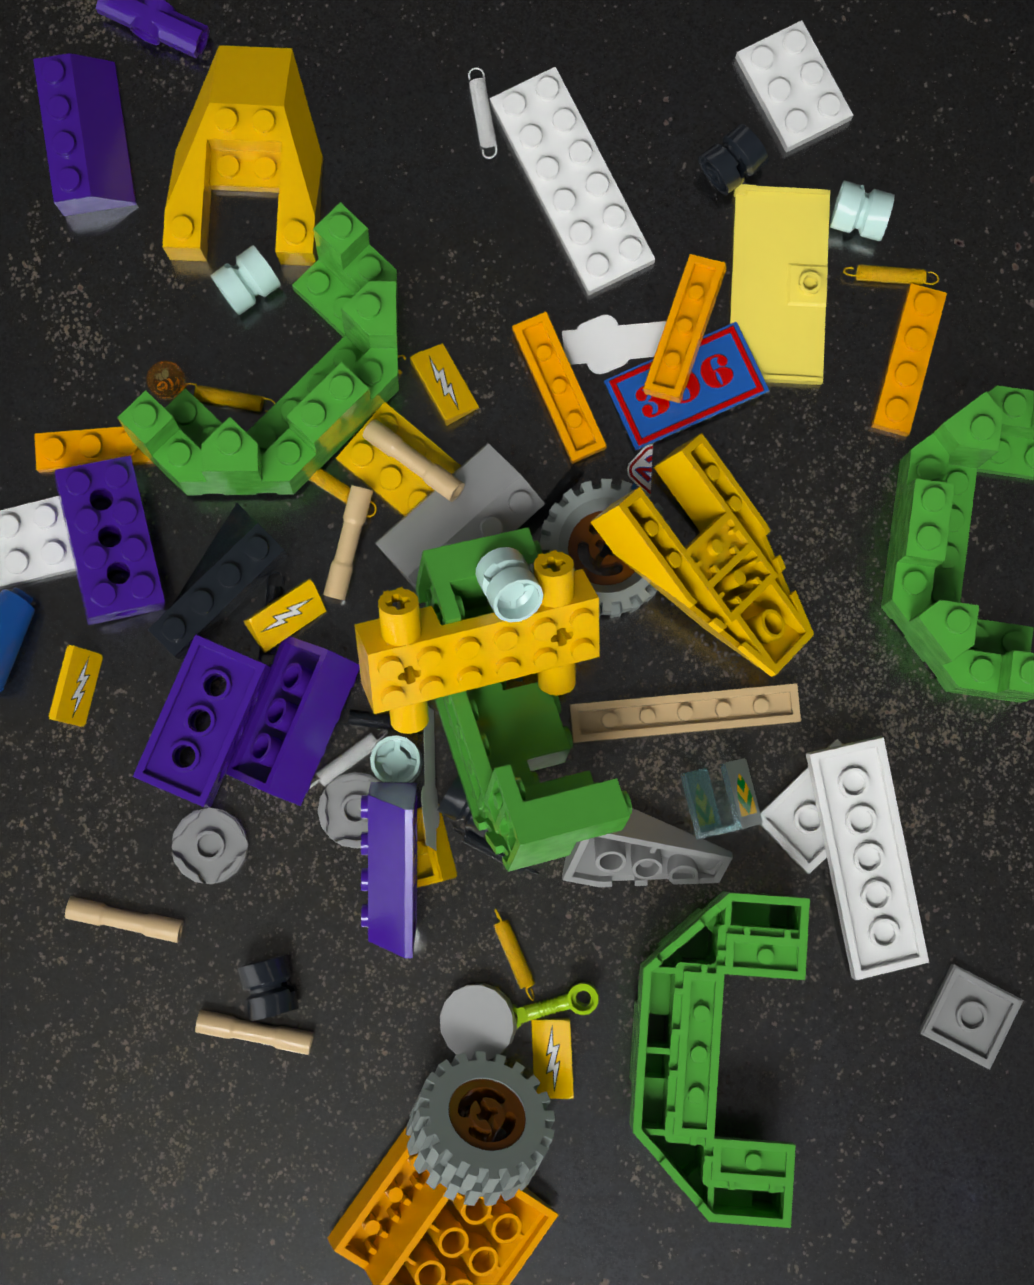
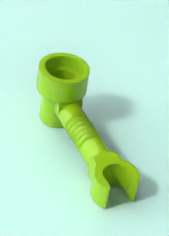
(561, 1003)

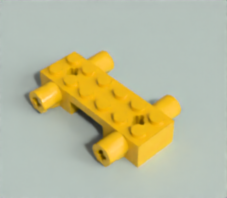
(416, 659)

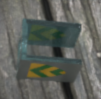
(703, 803)

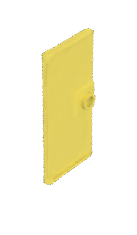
(781, 279)

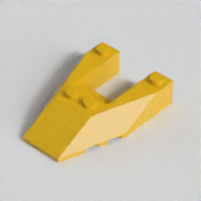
(249, 136)
(726, 573)

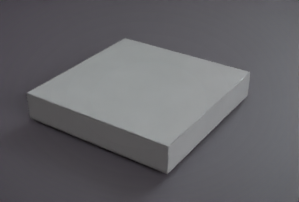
(970, 1016)

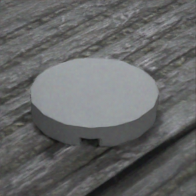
(341, 808)
(209, 846)
(478, 1020)

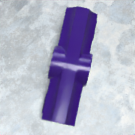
(157, 23)

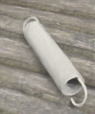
(482, 112)
(347, 759)

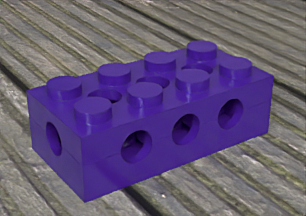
(126, 520)
(177, 728)

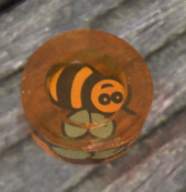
(166, 380)

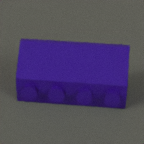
(84, 133)
(293, 719)
(391, 866)

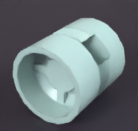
(862, 210)
(246, 280)
(509, 584)
(396, 760)

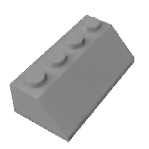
(491, 503)

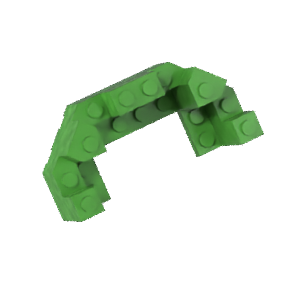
(320, 413)
(932, 541)
(510, 732)
(679, 1051)

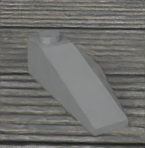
(646, 852)

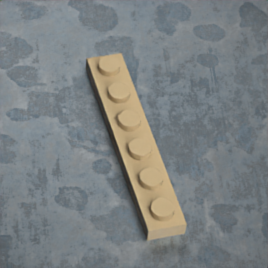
(685, 713)

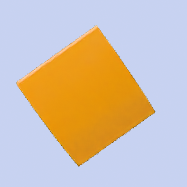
(419, 1237)

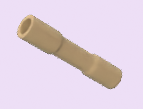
(431, 473)
(342, 565)
(101, 914)
(277, 1036)

